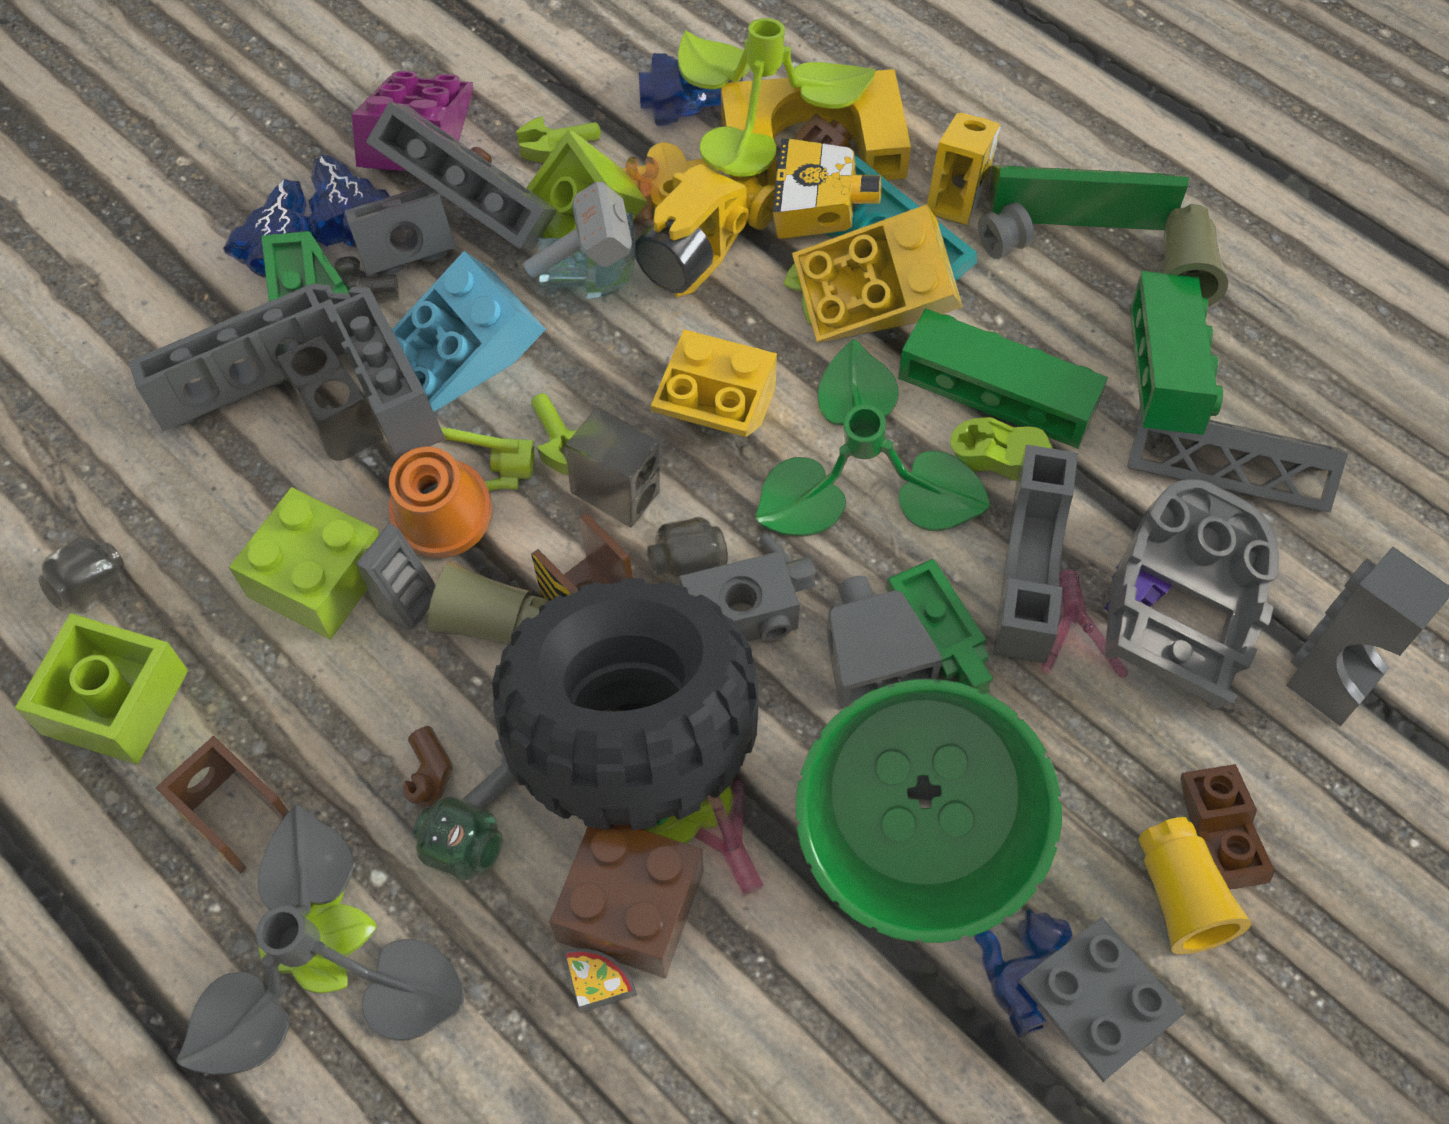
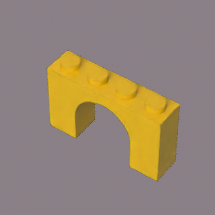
(873, 120)

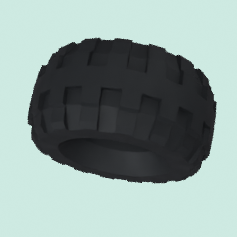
(615, 650)

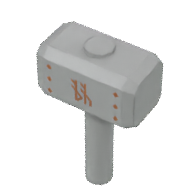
(599, 232)

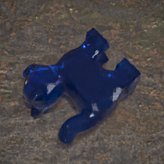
(1042, 938)

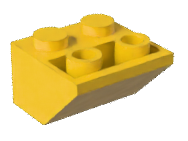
(717, 384)

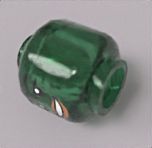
(457, 838)

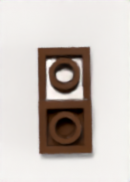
(1224, 818)

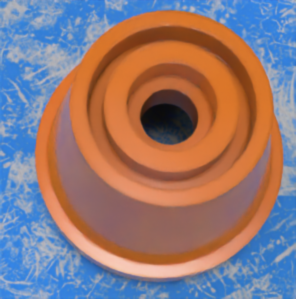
(448, 517)

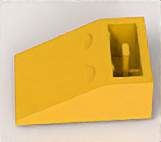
(877, 276)

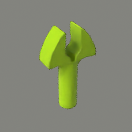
(539, 141)
(559, 435)

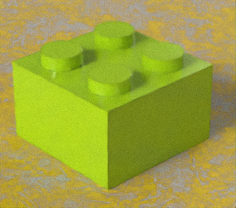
(306, 562)
(103, 688)

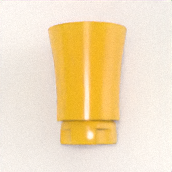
(1190, 889)

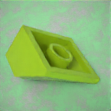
(570, 170)

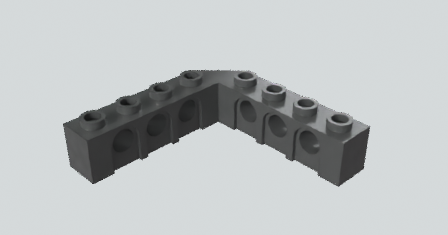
(347, 322)

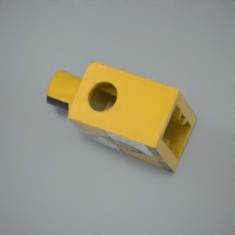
(963, 150)
(818, 189)

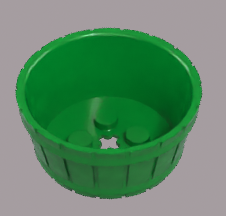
(938, 866)

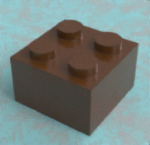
(628, 896)

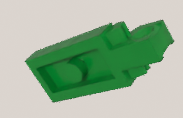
(946, 623)

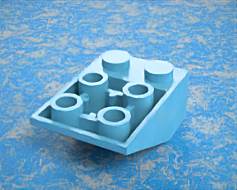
(464, 330)

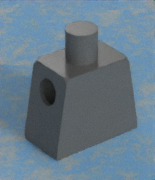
(876, 641)

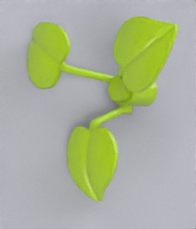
(714, 63)

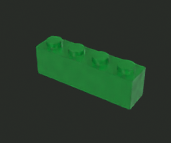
(1174, 354)
(1001, 377)

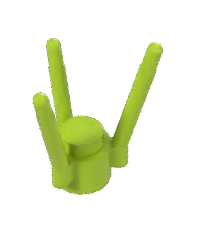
(508, 456)

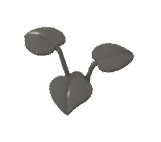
(235, 1017)

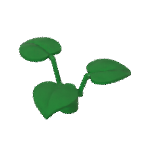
(860, 395)

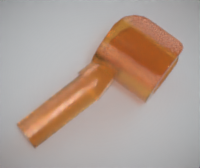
(644, 181)

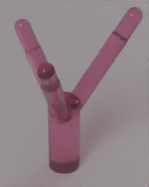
(1076, 612)
(732, 845)

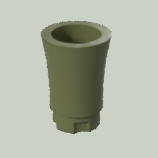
(1194, 251)
(478, 605)

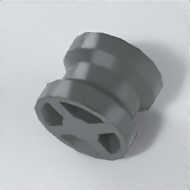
(1006, 230)

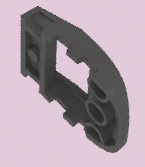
(1213, 551)

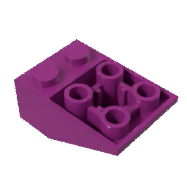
(439, 100)

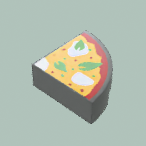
(597, 979)

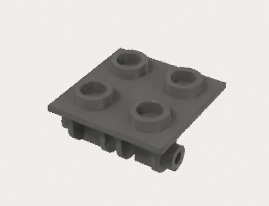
(1102, 998)

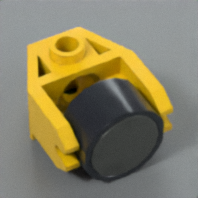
(692, 230)

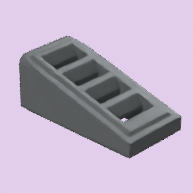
(396, 579)

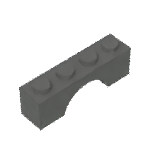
(1032, 565)
(1378, 608)

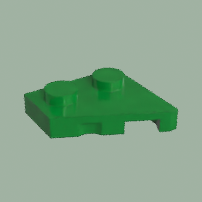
(296, 262)

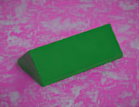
(1088, 196)

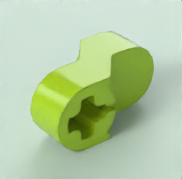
(994, 446)

